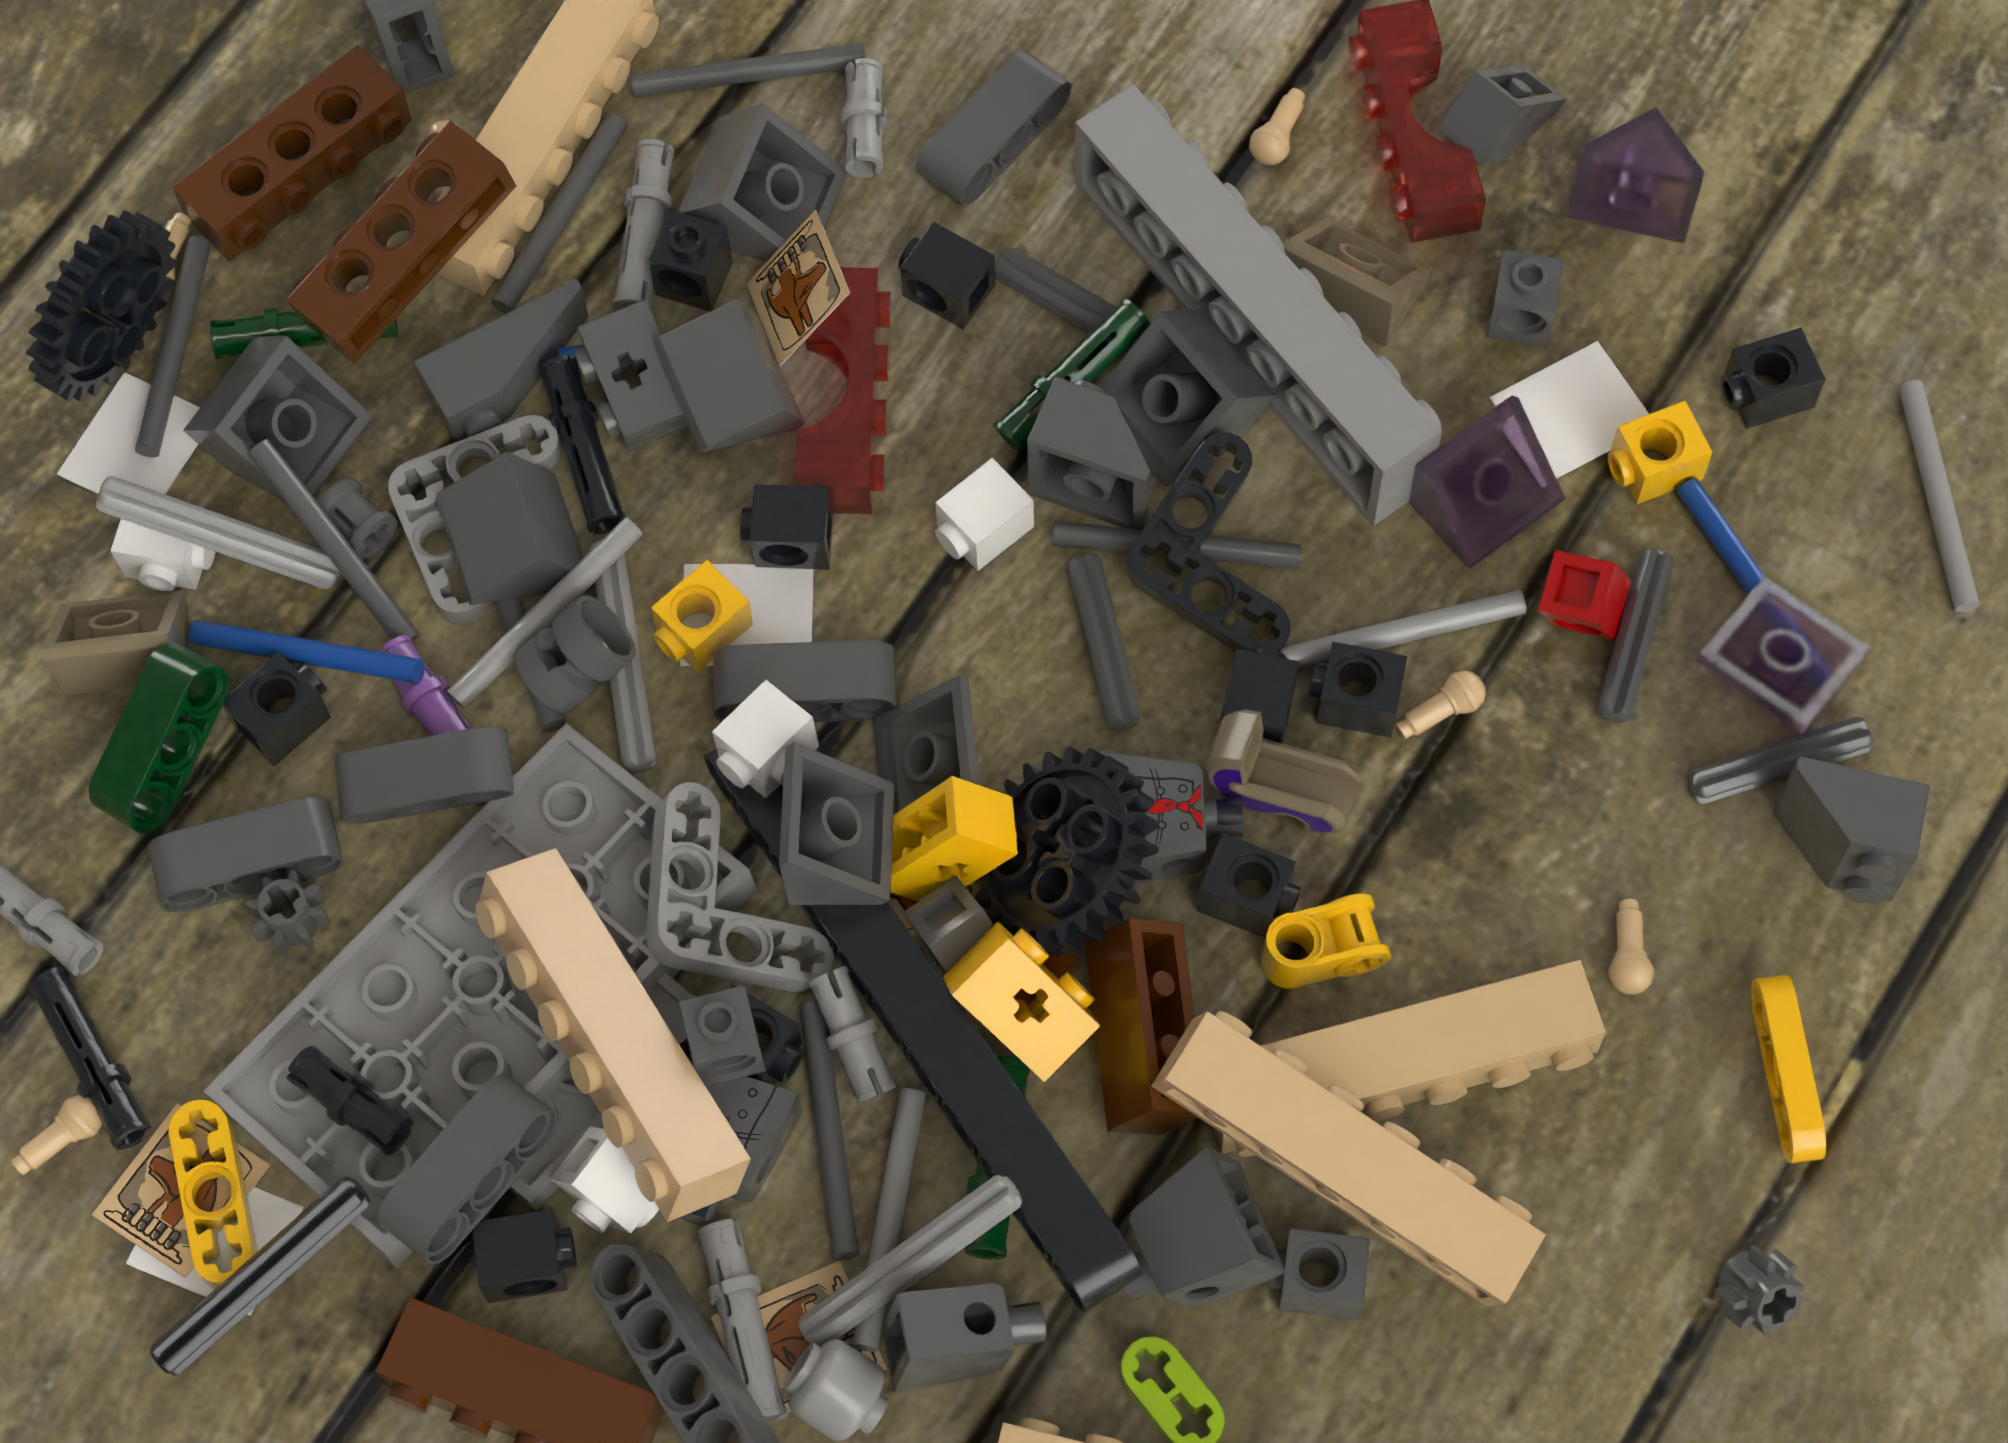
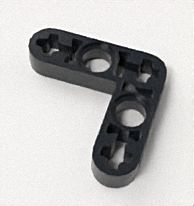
(1184, 543)

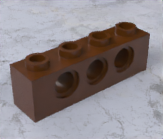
(299, 125)
(401, 272)

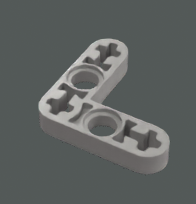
(424, 517)
(697, 912)

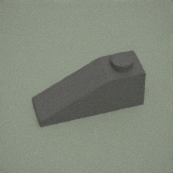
(494, 367)

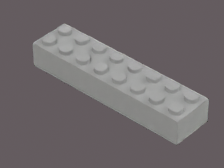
(1220, 260)

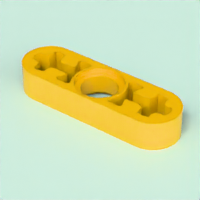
(1788, 1069)
(185, 1153)

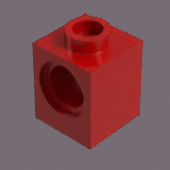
(1584, 595)

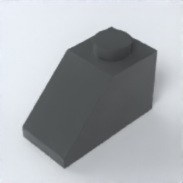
(1499, 112)

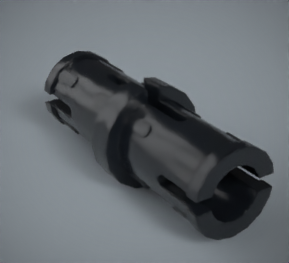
(350, 1100)

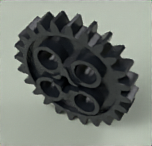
(101, 305)
(1076, 850)

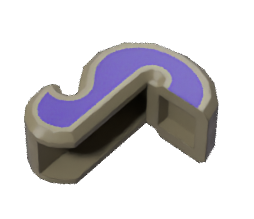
(1280, 777)

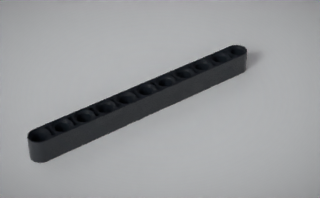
(960, 1075)

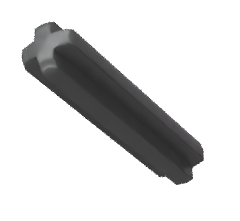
(1053, 291)
(1634, 635)
(1104, 642)
(1777, 760)

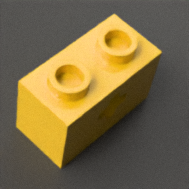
(950, 833)
(1037, 1033)

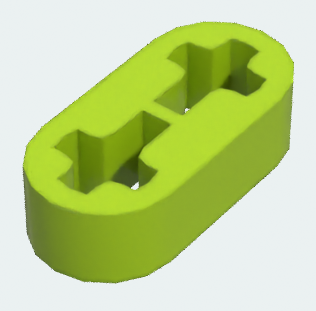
(1184, 1385)

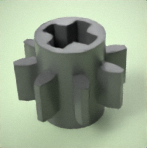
(296, 929)
(1759, 1289)

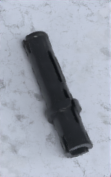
(576, 424)
(98, 1073)

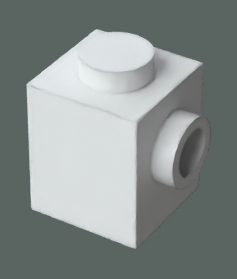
(983, 515)
(158, 558)
(756, 735)
(603, 1185)

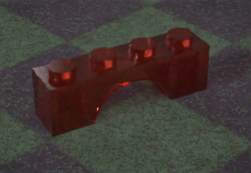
(1434, 181)
(842, 445)

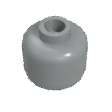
(836, 1390)

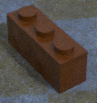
(1142, 1013)

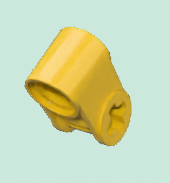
(1336, 938)

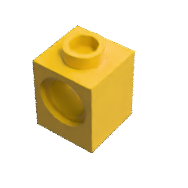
(1667, 431)
(706, 593)

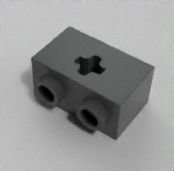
(621, 343)

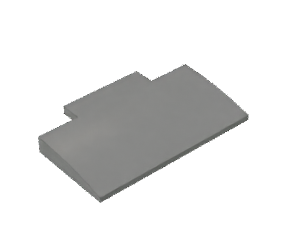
(430, 999)

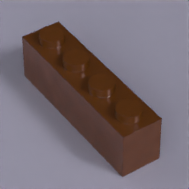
(509, 1384)

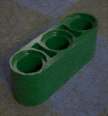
(158, 737)

